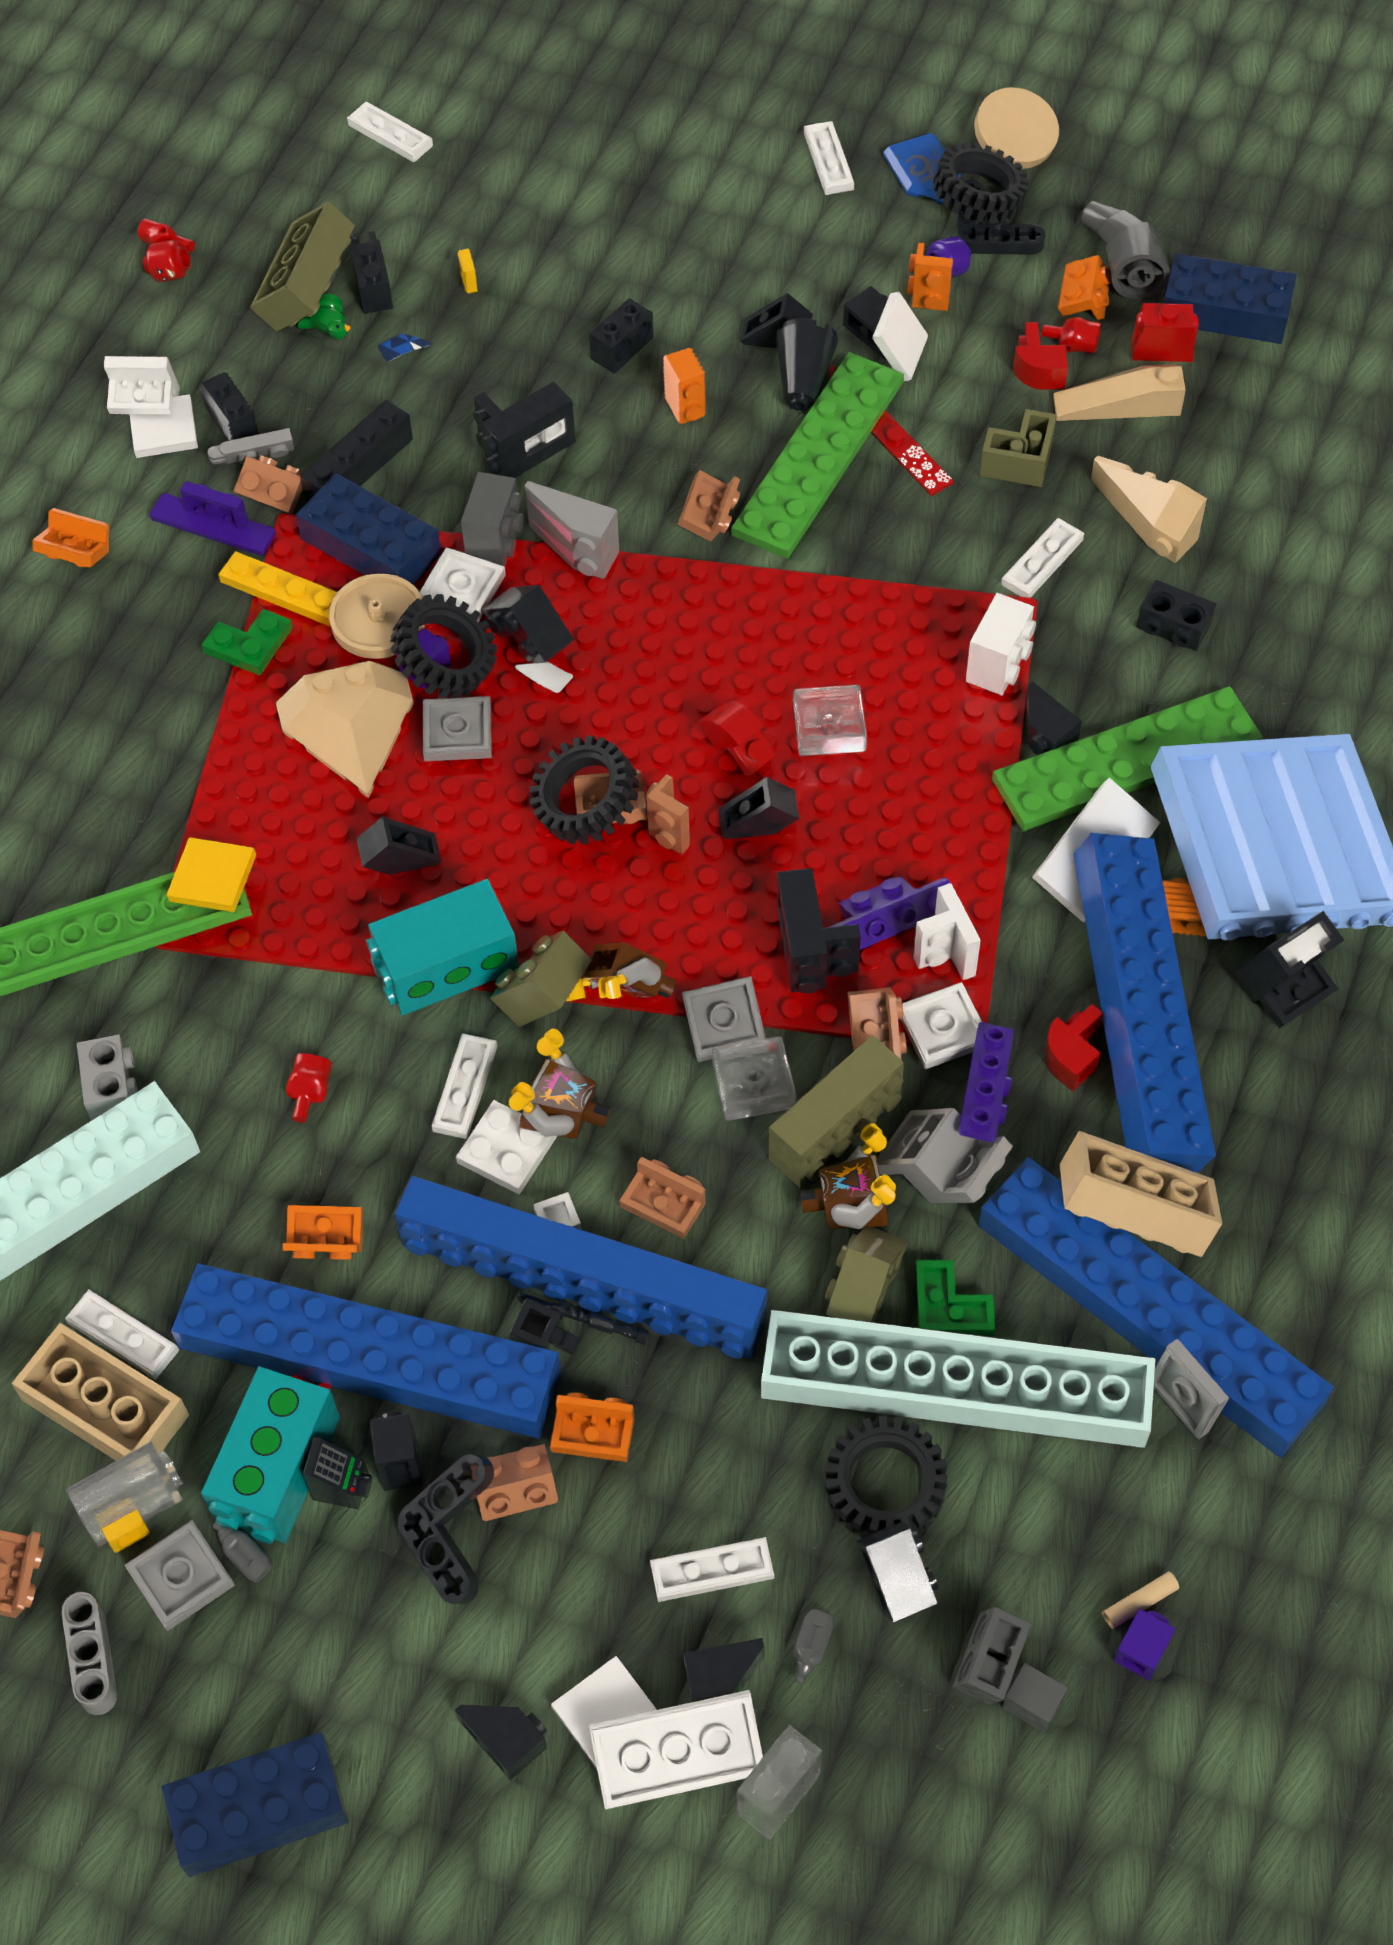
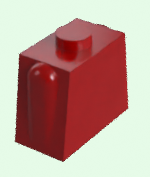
(1164, 333)

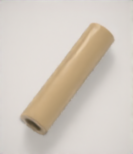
(1142, 1599)

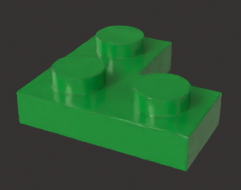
(252, 648)
(942, 1309)

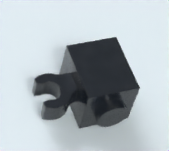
(538, 1327)

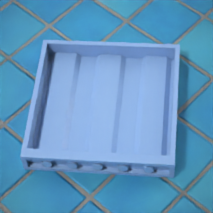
(1277, 834)

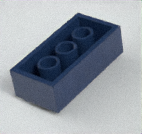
(1233, 297)
(367, 531)
(254, 1804)

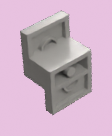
(940, 1159)

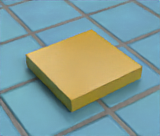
(211, 874)

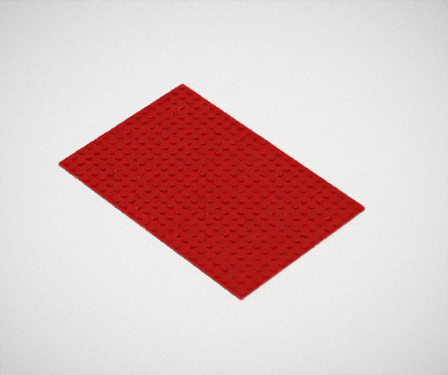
(647, 663)

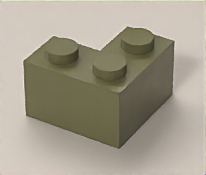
(1020, 455)
(542, 981)
(866, 1271)

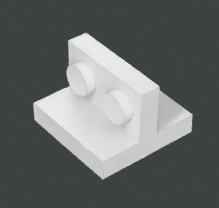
(140, 385)
(947, 936)

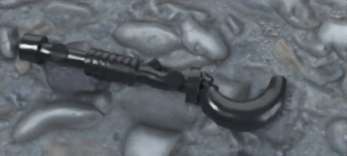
(593, 1320)

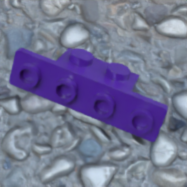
(213, 516)
(889, 908)
(987, 1083)

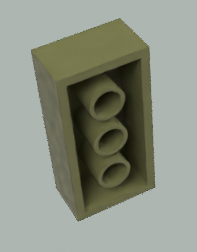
(303, 267)
(836, 1111)

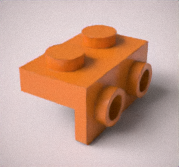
(930, 280)
(1085, 287)
(73, 538)
(324, 1230)
(592, 1427)

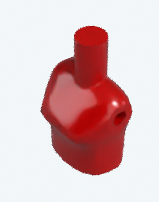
(154, 232)
(1076, 334)
(308, 1083)

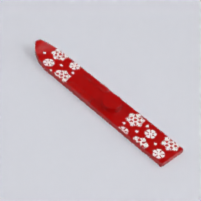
(908, 452)

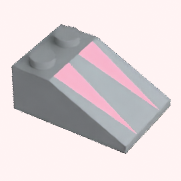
(574, 528)

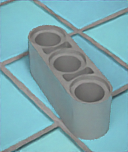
(80, 1637)

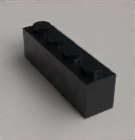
(362, 449)

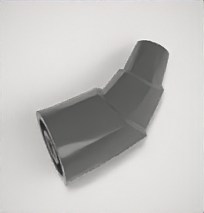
(1133, 250)

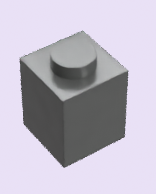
(1034, 1697)

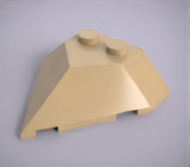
(348, 718)

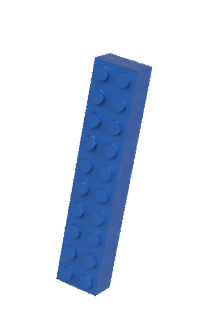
(1143, 1001)
(582, 1268)
(1154, 1305)
(368, 1350)

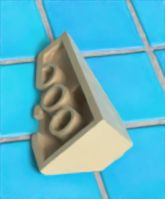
(1128, 394)
(1160, 512)

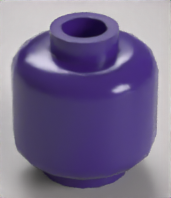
(953, 248)

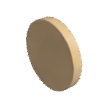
(1018, 125)
(367, 611)

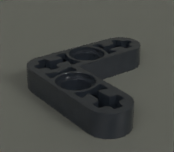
(977, 230)
(433, 1522)

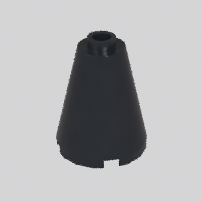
(804, 360)

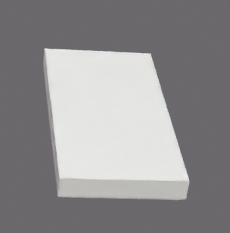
(1107, 812)
(676, 1749)

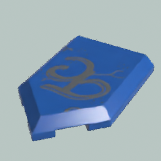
(916, 164)

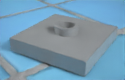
(457, 728)
(723, 1016)
(1188, 1389)
(179, 1575)

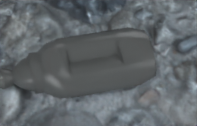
(244, 1553)
(812, 1642)

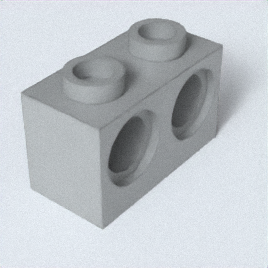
(100, 1078)

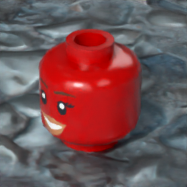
(166, 261)

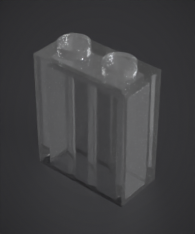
(136, 1481)
(779, 1782)

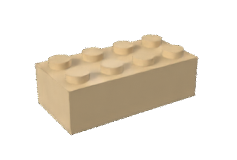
(1140, 1194)
(98, 1396)

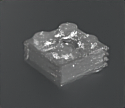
(836, 703)
(758, 1058)

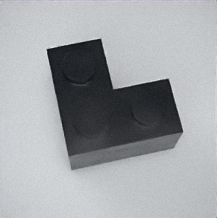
(531, 620)

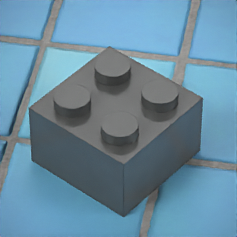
(492, 518)

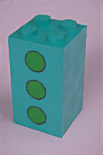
(442, 947)
(262, 1461)

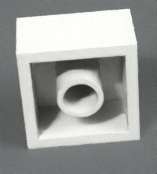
(1000, 644)

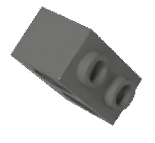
(991, 1656)

